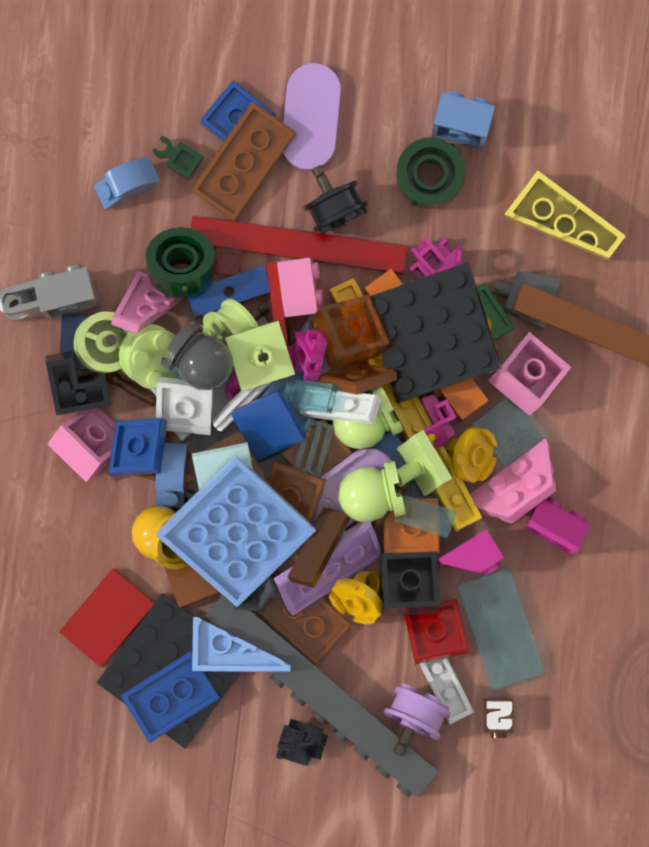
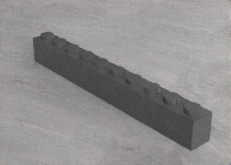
(328, 700)

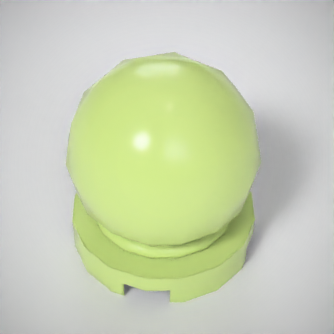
(368, 435)
(370, 493)

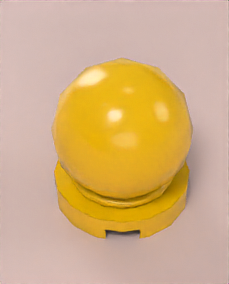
(148, 543)

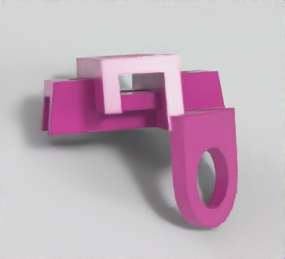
(429, 263)
(308, 353)
(440, 416)

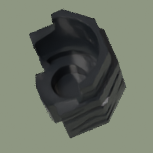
(301, 742)

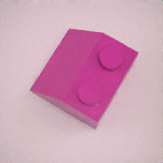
(557, 526)
(474, 555)

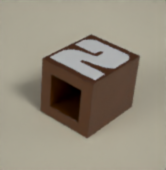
(498, 716)

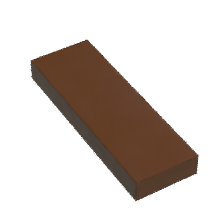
(318, 548)

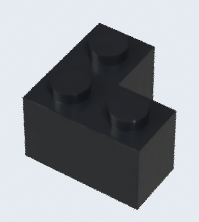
(73, 392)

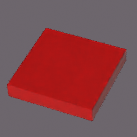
(437, 635)

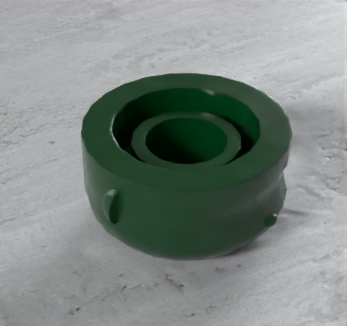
(430, 151)
(179, 247)

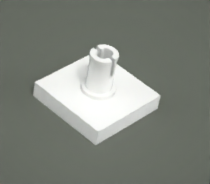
(184, 406)

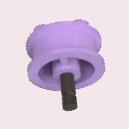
(416, 714)

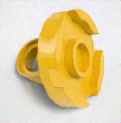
(473, 454)
(357, 598)

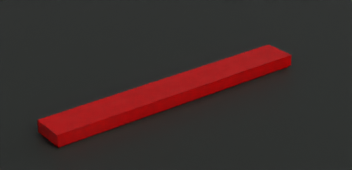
(302, 245)

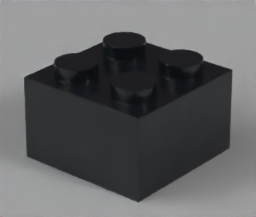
(409, 583)

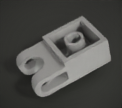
(51, 295)

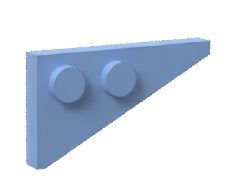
(222, 652)

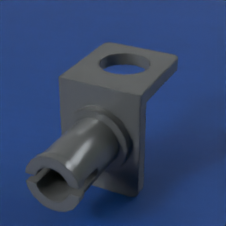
(260, 596)

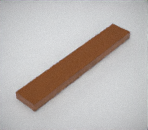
(582, 323)

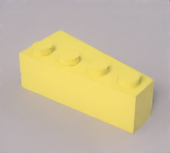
(560, 215)

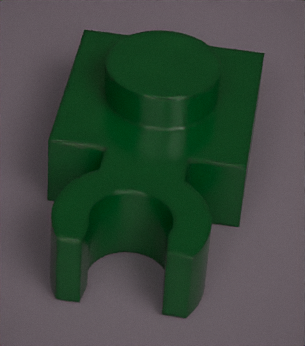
(181, 159)

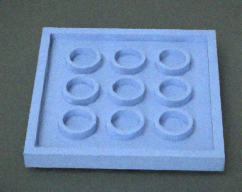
(236, 531)

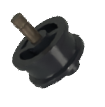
(335, 204)

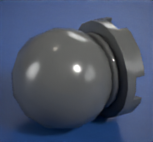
(201, 360)

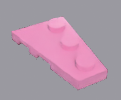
(142, 305)

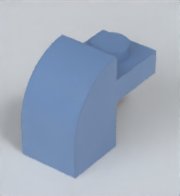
(126, 180)
(171, 479)

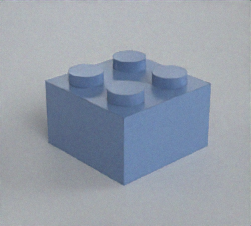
(463, 119)

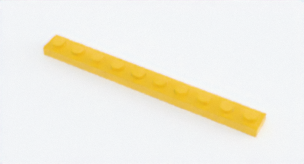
(414, 419)

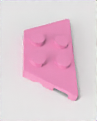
(518, 485)

